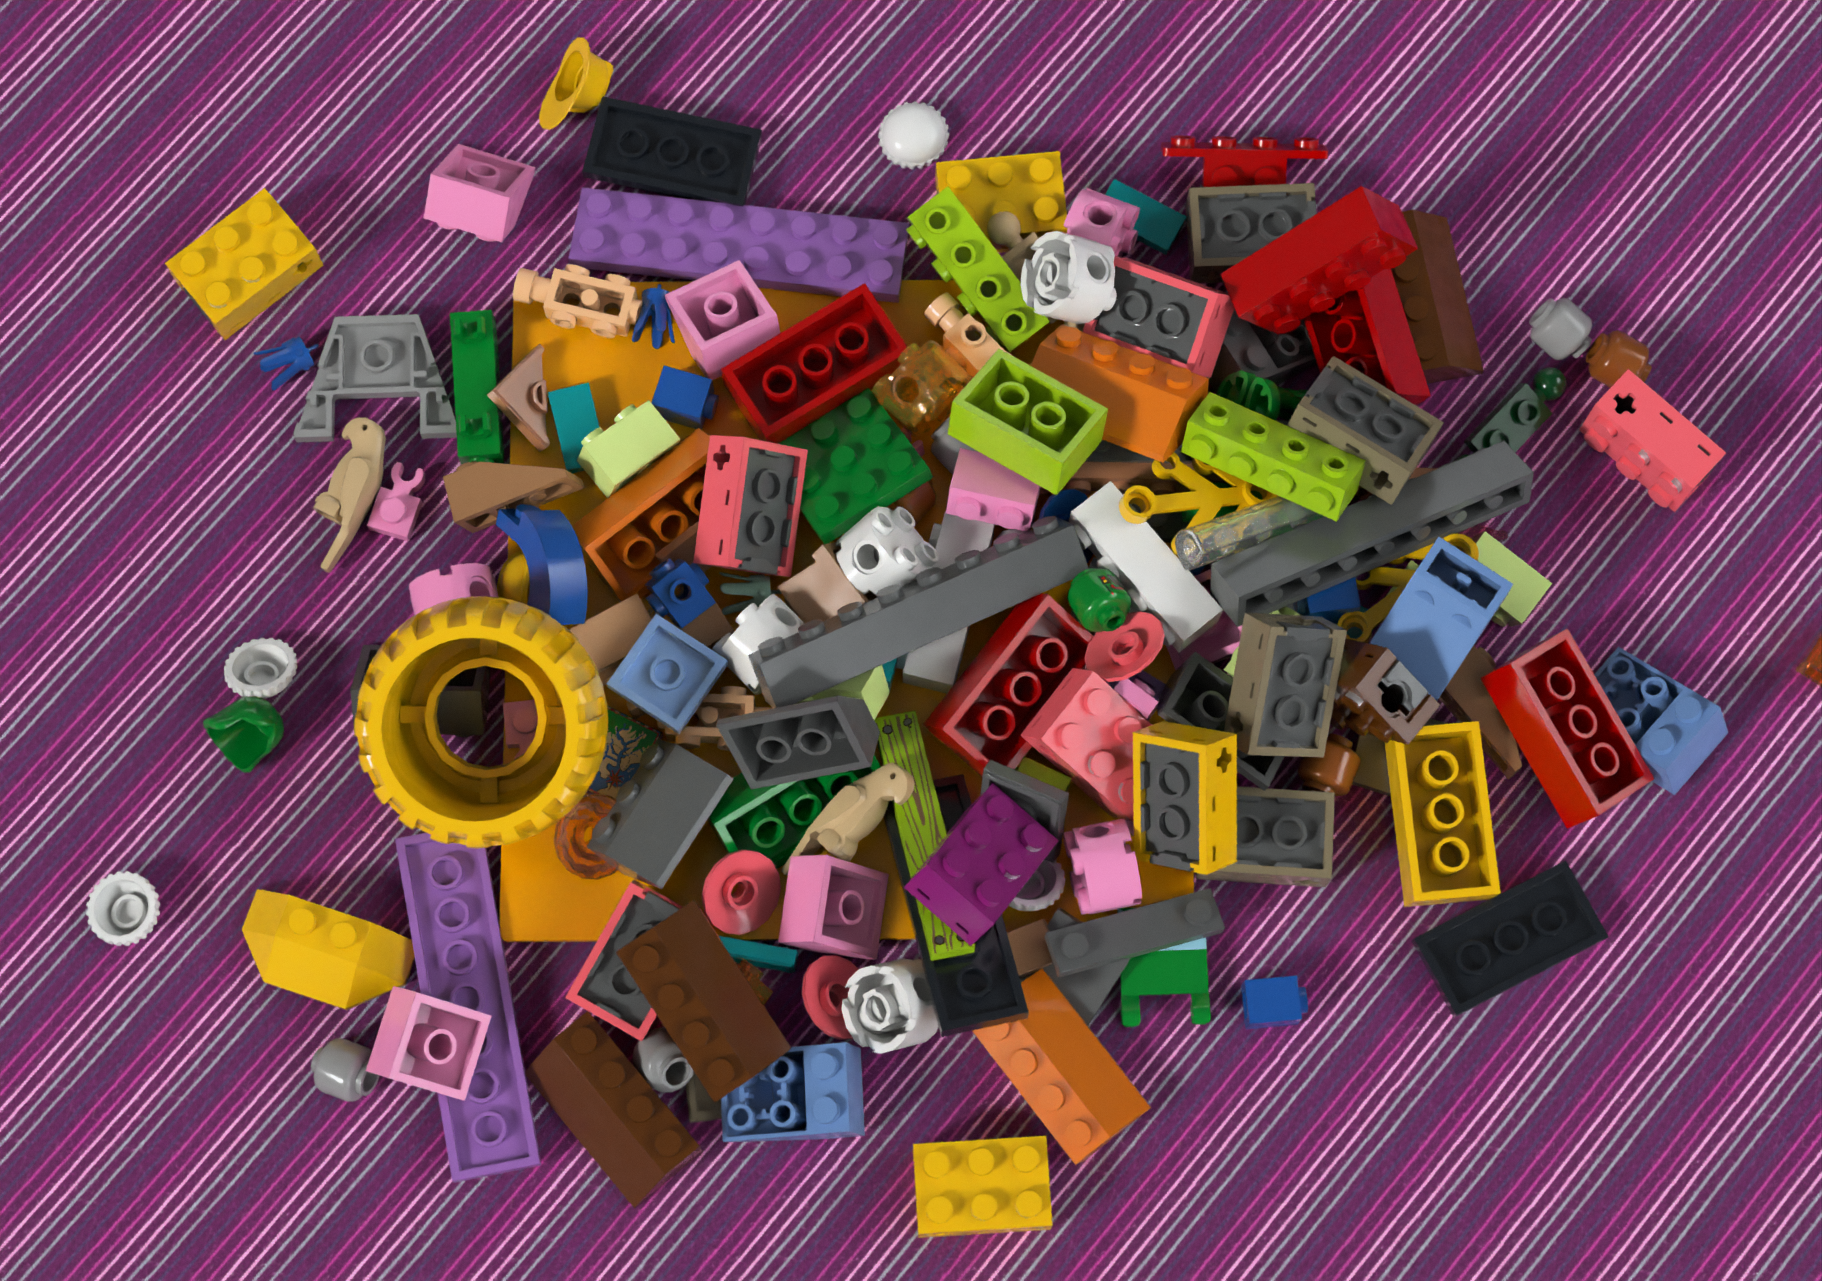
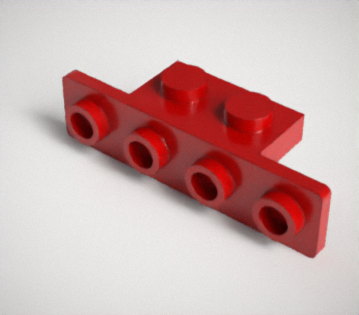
(1244, 163)

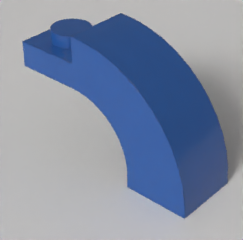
(552, 559)

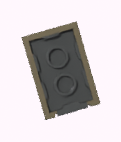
(1238, 221)
(1369, 423)
(1285, 684)
(1282, 838)

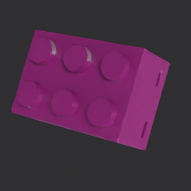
(981, 864)

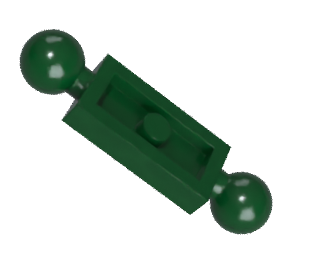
(1518, 413)

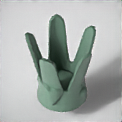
(757, 587)

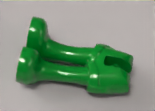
(1260, 395)

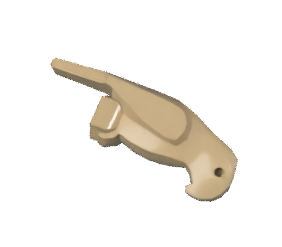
(353, 485)
(855, 813)

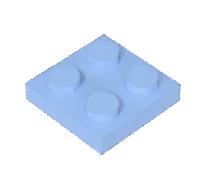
(667, 673)

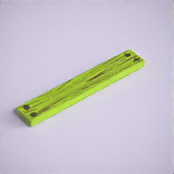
(918, 819)

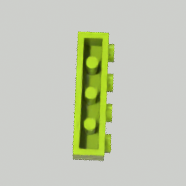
(976, 268)
(1273, 456)

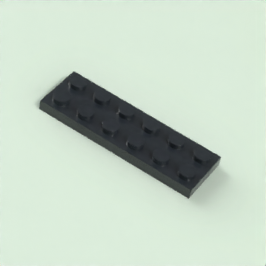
(973, 987)

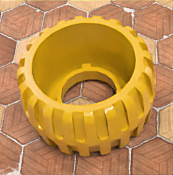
(430, 782)

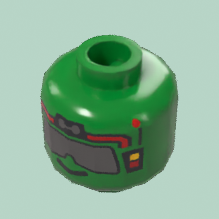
(1099, 600)

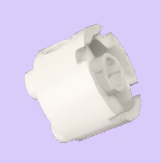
(1069, 278)
(884, 550)
(757, 625)
(889, 1006)

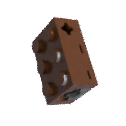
(1379, 695)

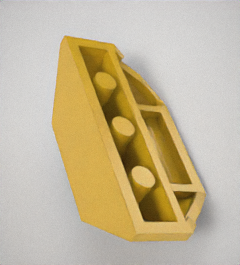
(324, 951)

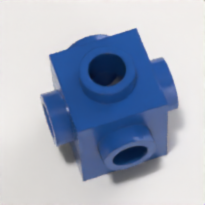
(690, 601)

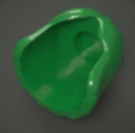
(246, 731)

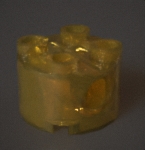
(922, 386)

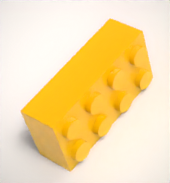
(1442, 816)

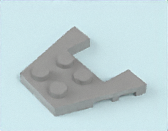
(376, 360)

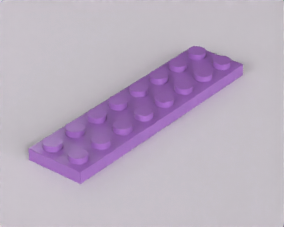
(774, 245)
(465, 964)

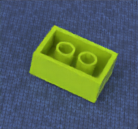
(1027, 421)

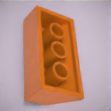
(1143, 395)
(644, 517)
(1064, 1071)

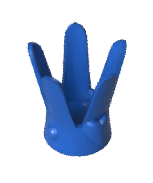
(654, 305)
(290, 352)

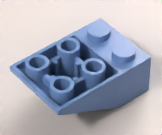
(1441, 615)
(1663, 717)
(813, 1095)

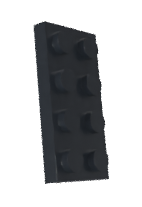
(672, 152)
(1509, 939)

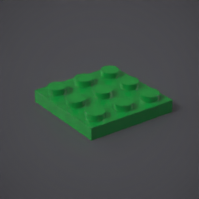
(854, 465)

